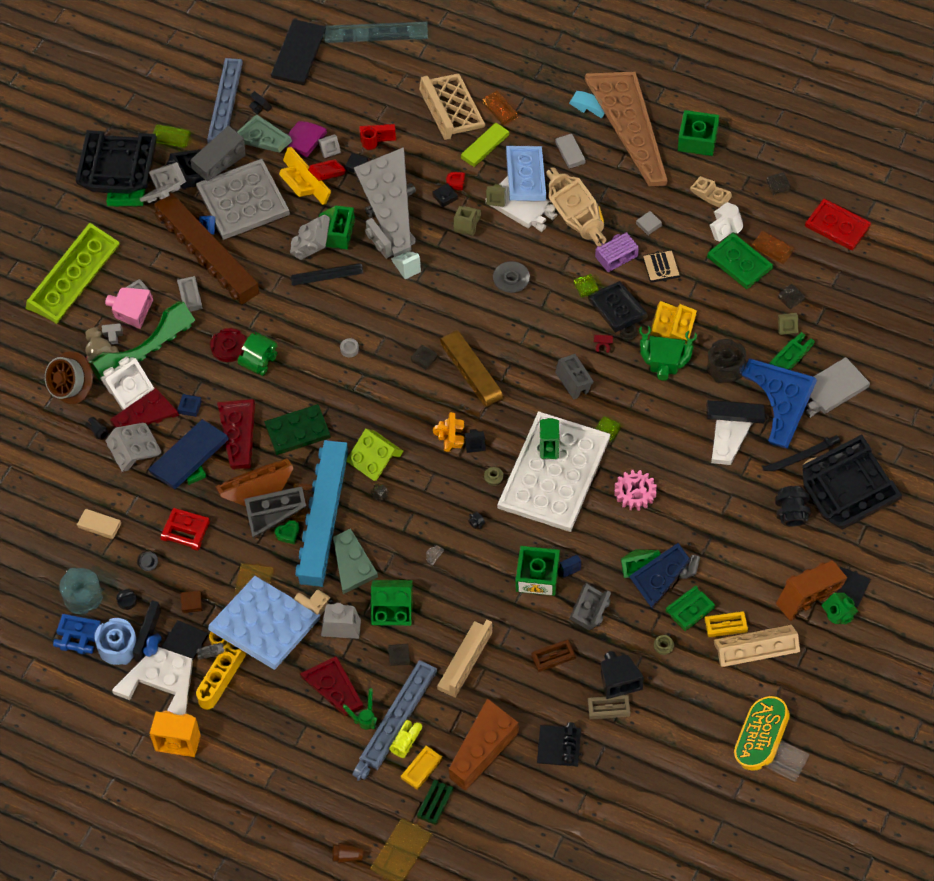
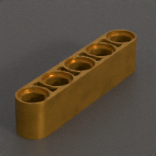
(471, 368)

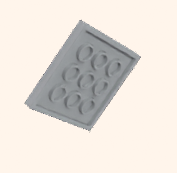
(243, 199)

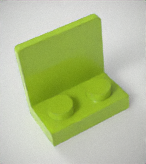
(372, 454)

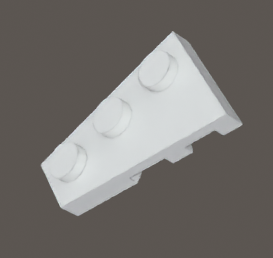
(728, 440)

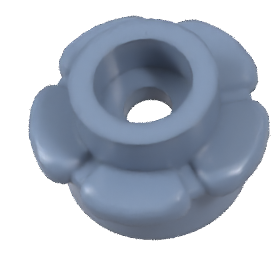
(361, 771)

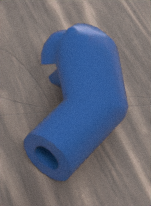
(152, 645)

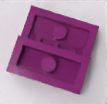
(305, 137)

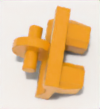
(446, 432)

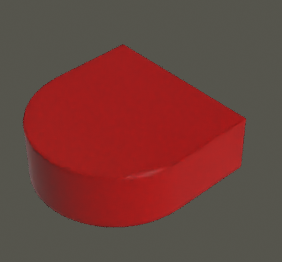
(456, 180)

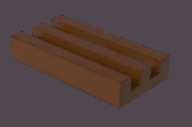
(555, 662)

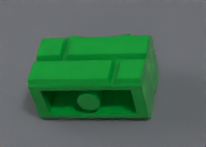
(549, 438)

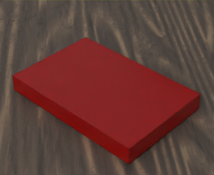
(838, 224)

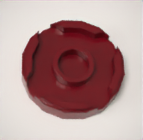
(227, 344)

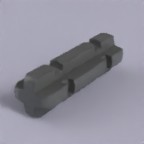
(210, 651)

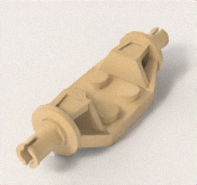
(576, 205)

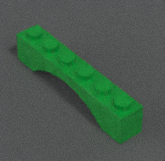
(172, 321)

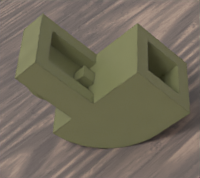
(466, 220)

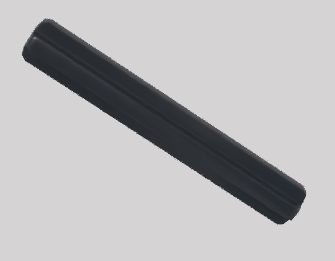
(326, 274)

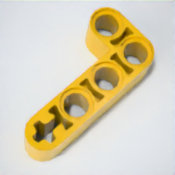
(218, 671)

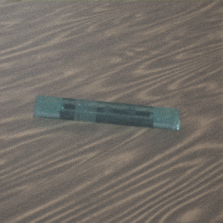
(376, 32)

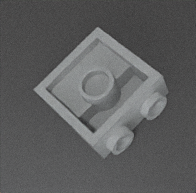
(311, 238)

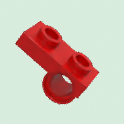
(373, 134)

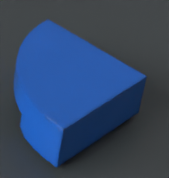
(208, 222)

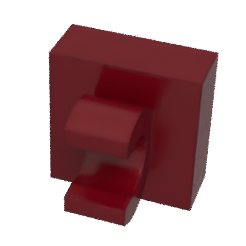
(603, 340)

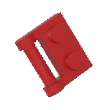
(187, 523)

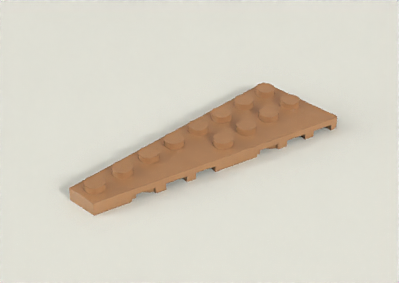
(626, 110)

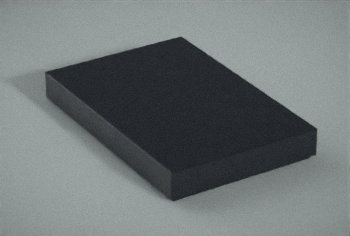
(617, 306)

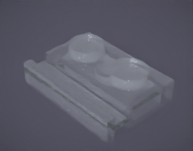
(788, 761)

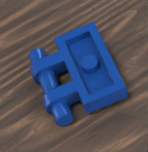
(77, 628)

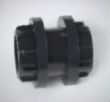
(792, 504)

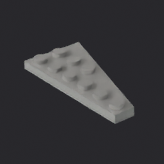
(387, 193)

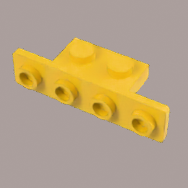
(300, 179)

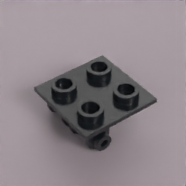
(559, 745)

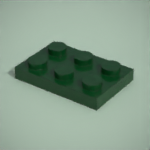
(297, 429)

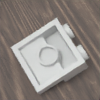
(127, 382)

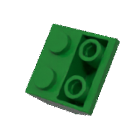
(340, 226)
(391, 602)

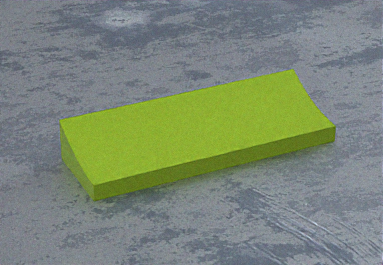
(72, 273)

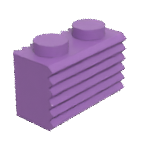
(616, 252)

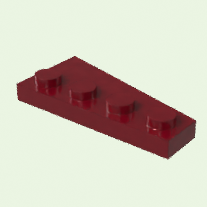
(238, 425)

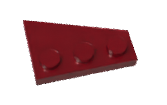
(148, 409)
(334, 685)

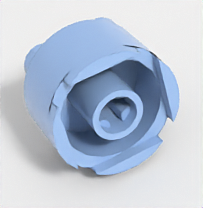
(116, 641)

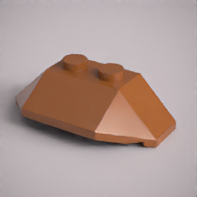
(257, 482)

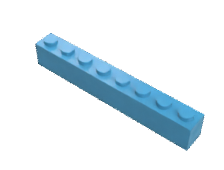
(323, 513)

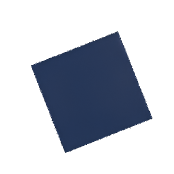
(189, 405)
(570, 566)

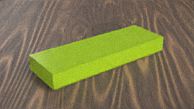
(485, 144)

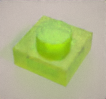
(585, 285)
(608, 426)

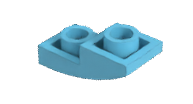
(584, 101)

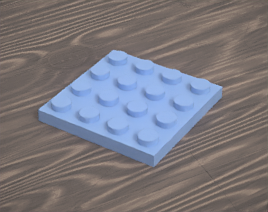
(264, 622)

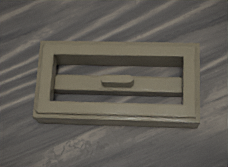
(605, 710)

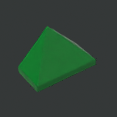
(636, 560)

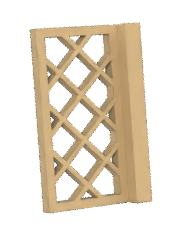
(438, 107)

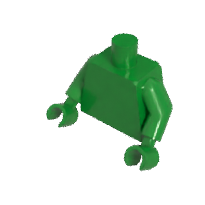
(665, 354)

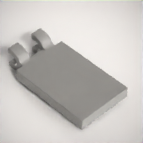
(835, 387)

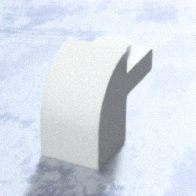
(727, 221)

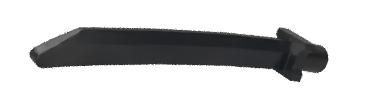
(827, 443)

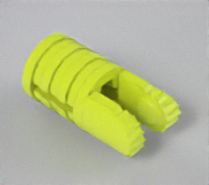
(405, 738)

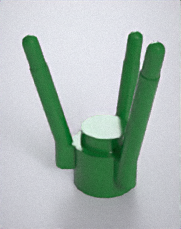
(366, 717)

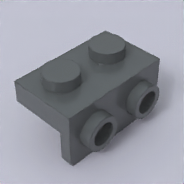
(590, 607)

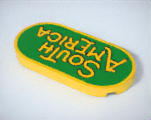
(761, 733)

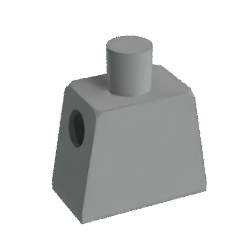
(341, 621)

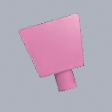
(130, 305)

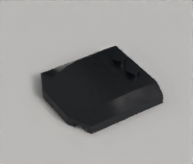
(115, 162)
(848, 483)

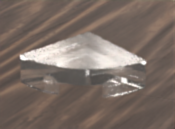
(433, 554)

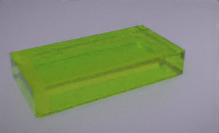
(172, 135)

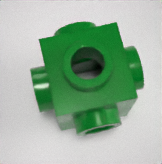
(839, 608)

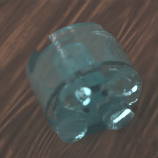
(80, 590)

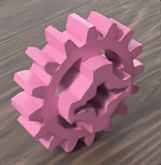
(635, 490)

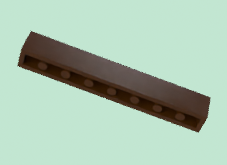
(206, 249)

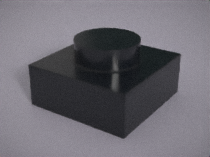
(445, 195)

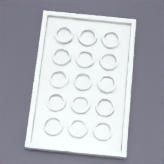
(554, 488)

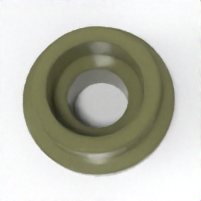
(493, 481)
(663, 639)

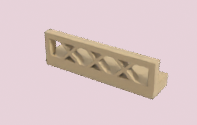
(757, 645)
(465, 658)

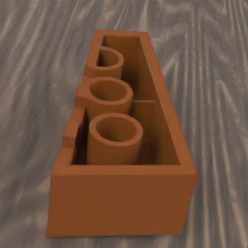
(483, 743)

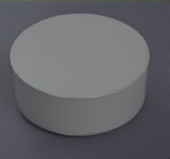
(349, 347)

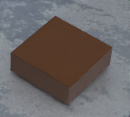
(191, 601)

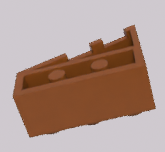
(809, 587)

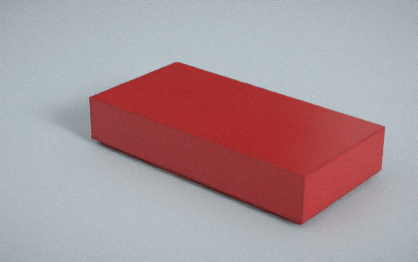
(326, 170)

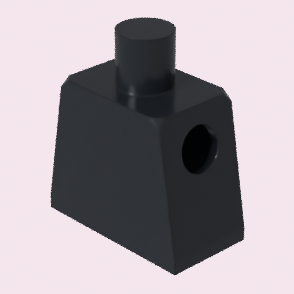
(620, 675)

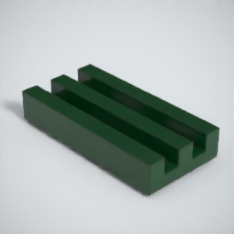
(441, 787)

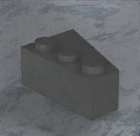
(219, 154)
(273, 508)

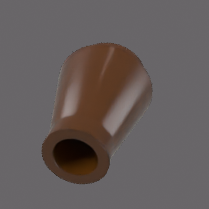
(346, 853)

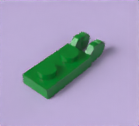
(792, 352)

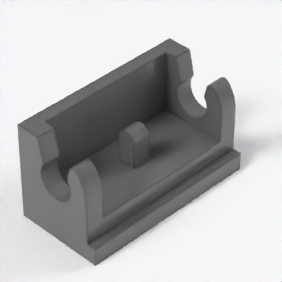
(573, 375)

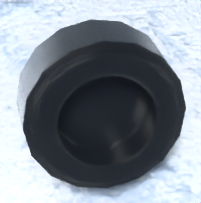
(147, 560)
(126, 599)

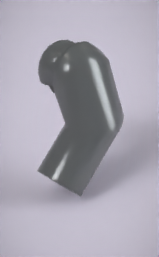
(691, 569)

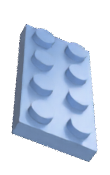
(525, 173)

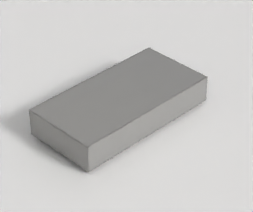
(570, 151)
(189, 293)

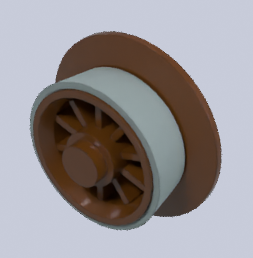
(69, 377)

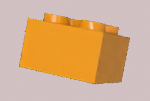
(175, 733)

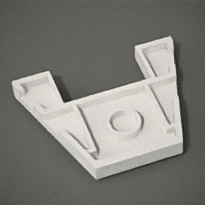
(162, 671)

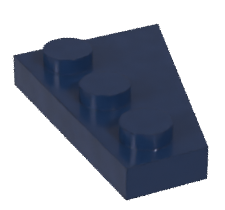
(659, 574)

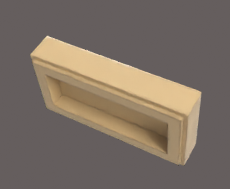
(99, 524)

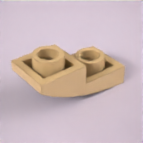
(710, 193)

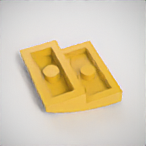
(673, 321)

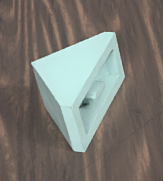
(407, 264)

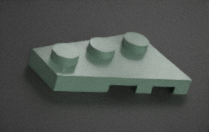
(264, 135)
(352, 561)

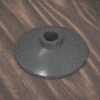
(511, 271)

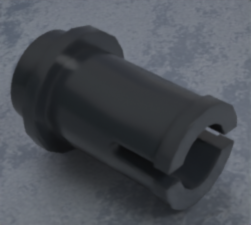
(100, 432)

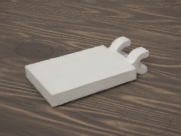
(527, 212)

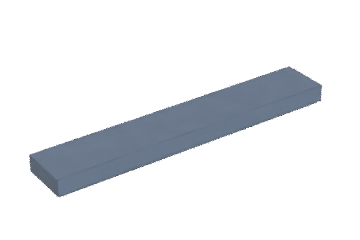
(225, 97)
(397, 714)

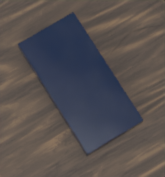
(188, 454)

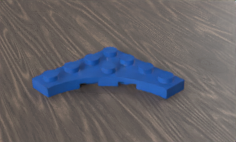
(787, 394)

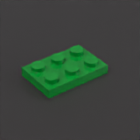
(740, 261)

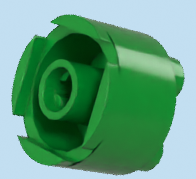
(257, 353)

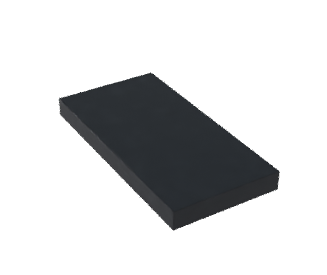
(298, 52)

